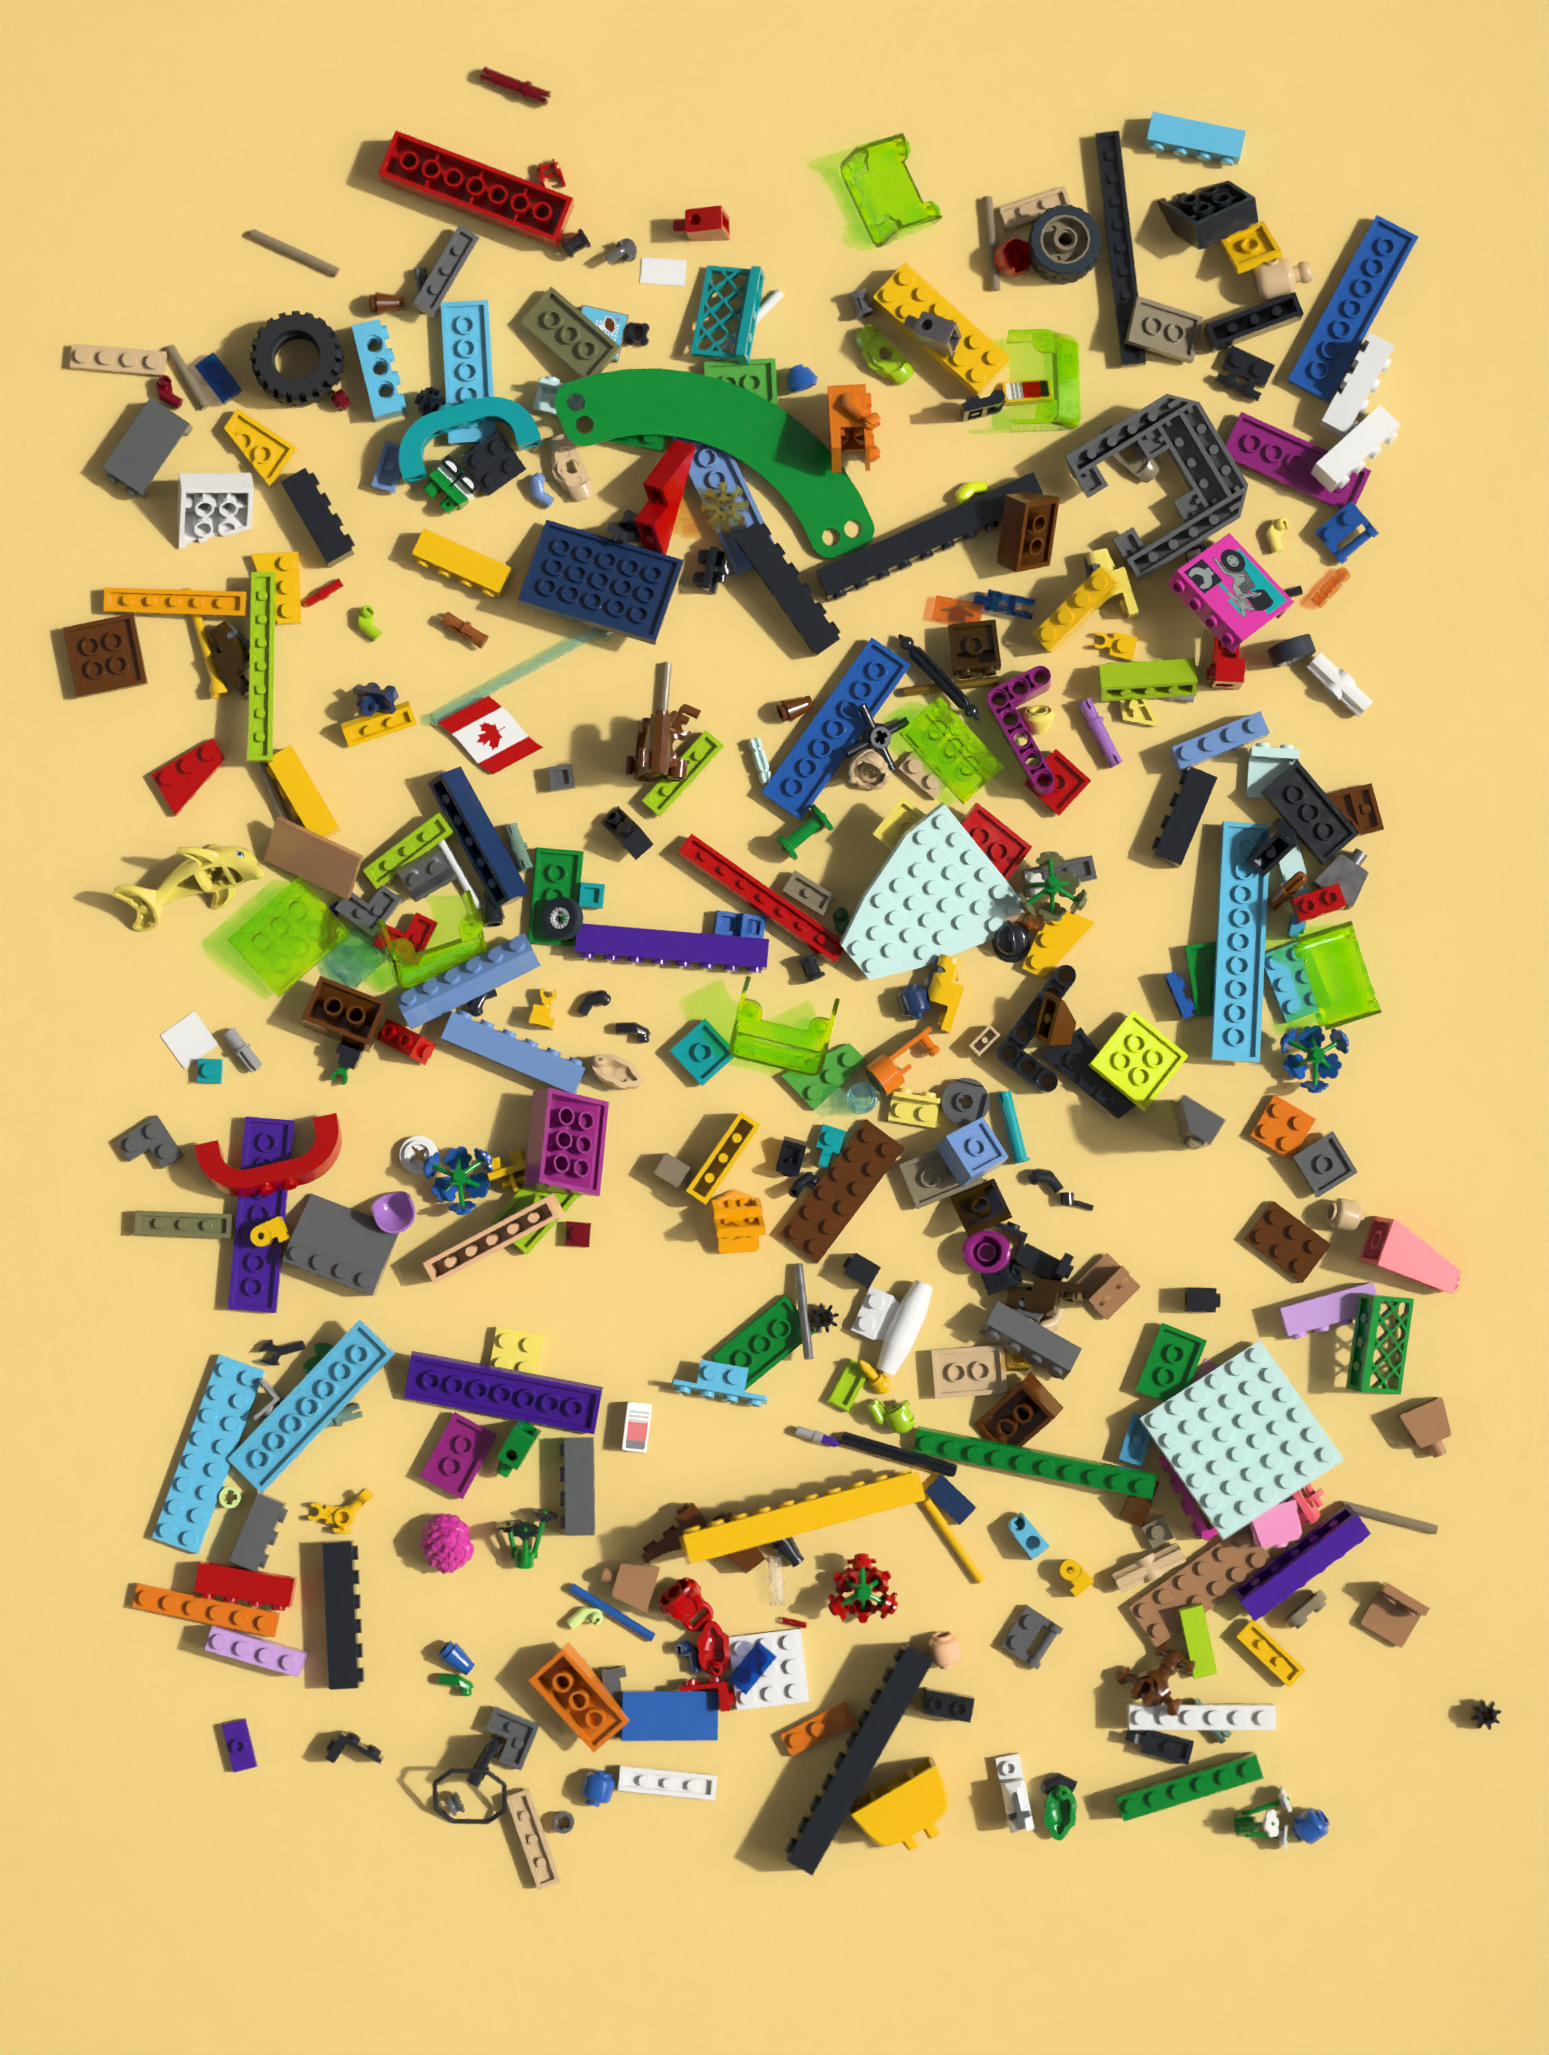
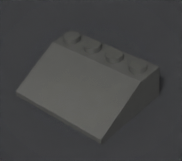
(340, 1245)

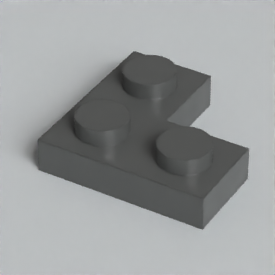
(367, 914)
(153, 1137)
(519, 1734)

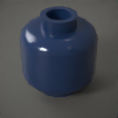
(913, 1002)

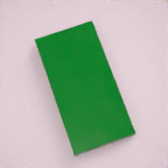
(555, 875)
(764, 1341)

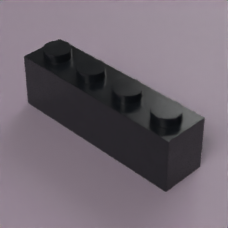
(1253, 322)
(318, 518)
(1184, 817)

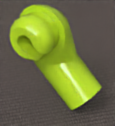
(365, 622)

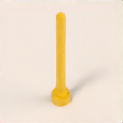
(217, 686)

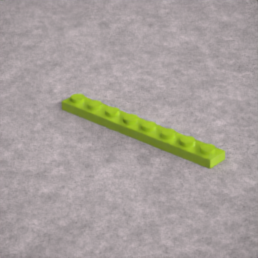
(262, 667)

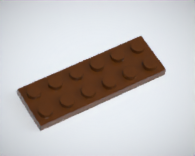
(841, 1191)

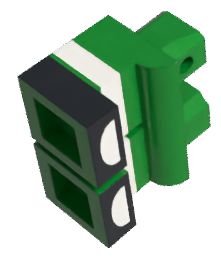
(454, 483)

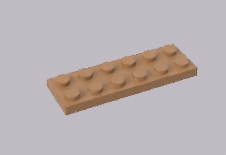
(1203, 1581)

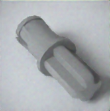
(242, 1050)

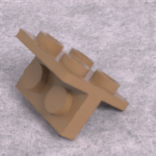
(1108, 1286)

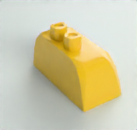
(904, 1807)

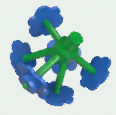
(1323, 1064)
(459, 1163)

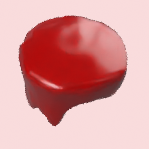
(1012, 257)

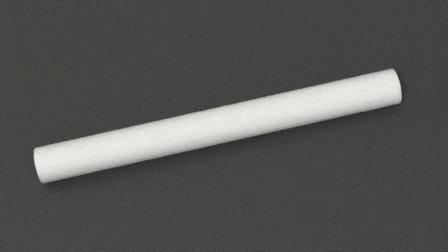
(763, 310)
(459, 873)

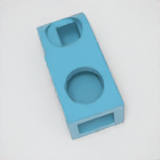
(1027, 1535)

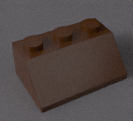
(1027, 531)
(344, 1014)

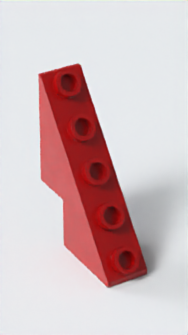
(664, 494)

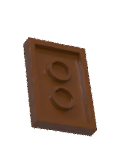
(1287, 1241)

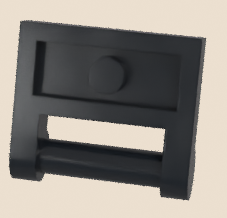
(981, 407)
(490, 1751)

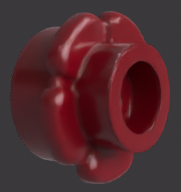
(340, 399)

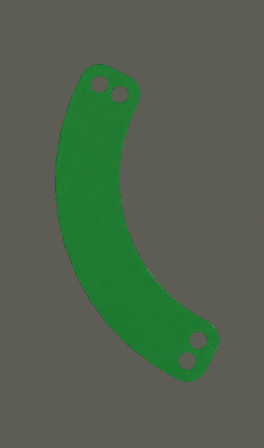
(730, 420)

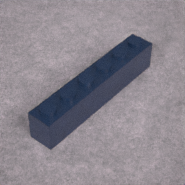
(478, 837)

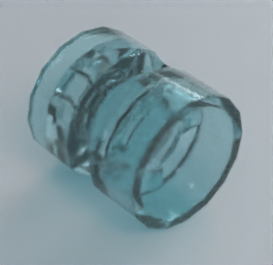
(861, 1098)

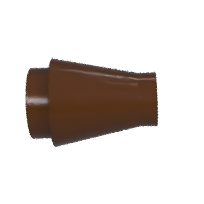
(384, 303)
(793, 708)

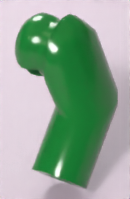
(456, 1681)

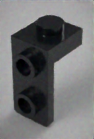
(1045, 1264)
(336, 1747)

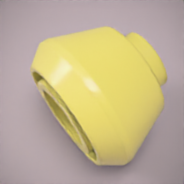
(1039, 718)

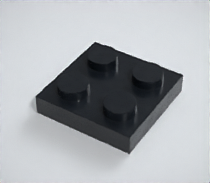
(493, 462)

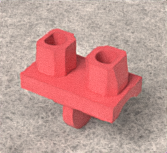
(1307, 1502)

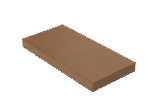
(313, 857)

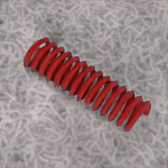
(794, 1622)

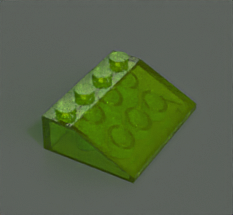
(289, 936)

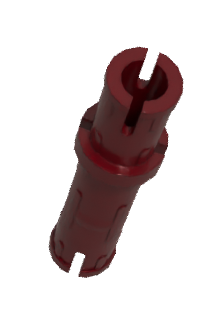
(516, 86)

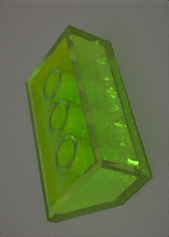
(951, 750)

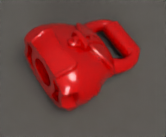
(683, 1602)

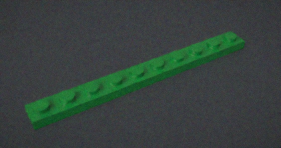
(1035, 1462)

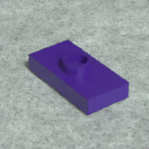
(239, 1745)

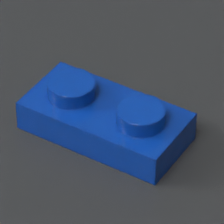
(1184, 1005)

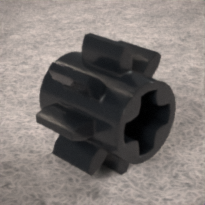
(429, 400)
(822, 1311)
(1493, 1714)

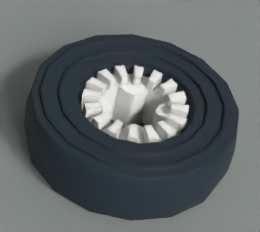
(557, 908)

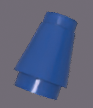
(455, 1657)

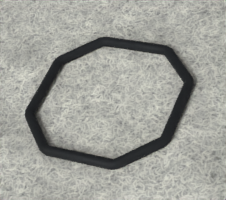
(469, 1771)

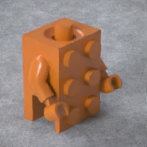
(851, 423)

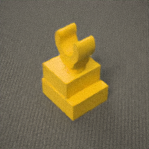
(541, 1013)

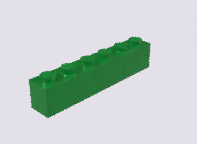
(1188, 1786)

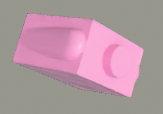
(1277, 1525)

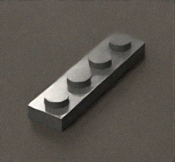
(445, 271)

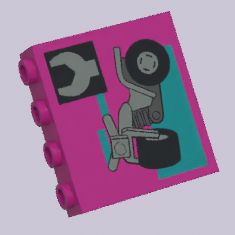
(1229, 592)

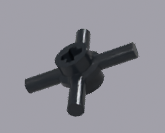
(870, 733)

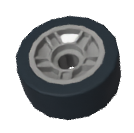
(1291, 650)

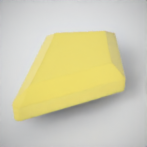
(1138, 712)

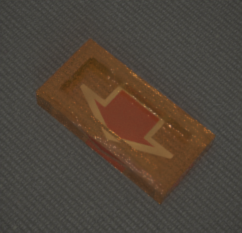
(956, 610)

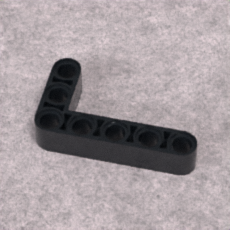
(1030, 1025)

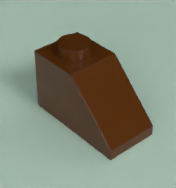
(1055, 1021)

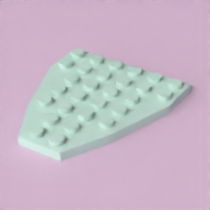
(928, 900)

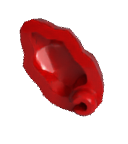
(713, 1649)

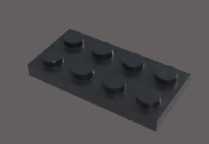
(1309, 812)

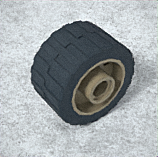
(1068, 226)

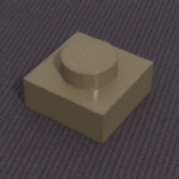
(1157, 1532)

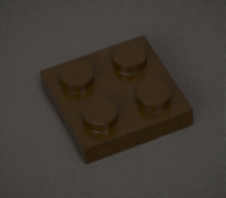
(981, 1207)

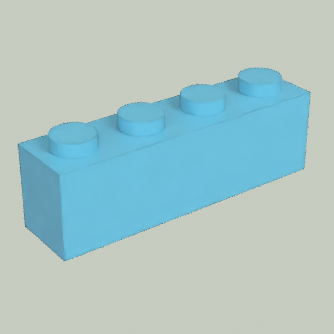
(1195, 138)

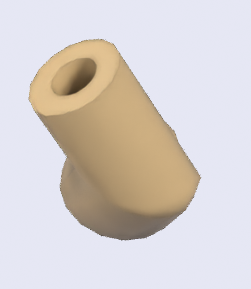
(1053, 1322)

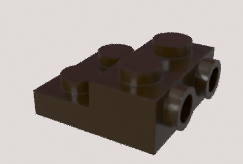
(974, 648)

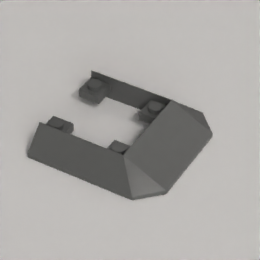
(1200, 457)

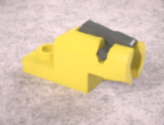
(1102, 558)

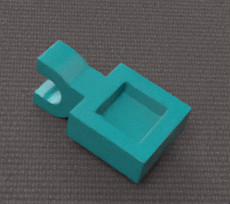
(830, 1142)

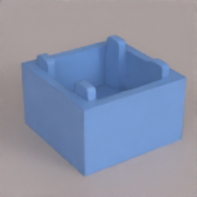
(972, 1152)

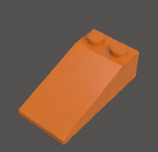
(579, 1697)

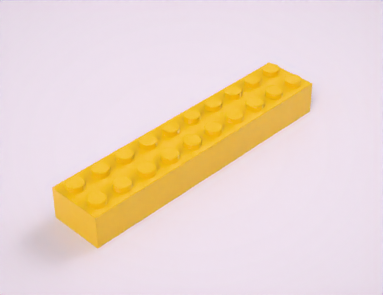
(796, 1519)

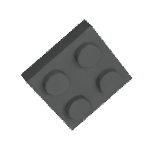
(1324, 1164)

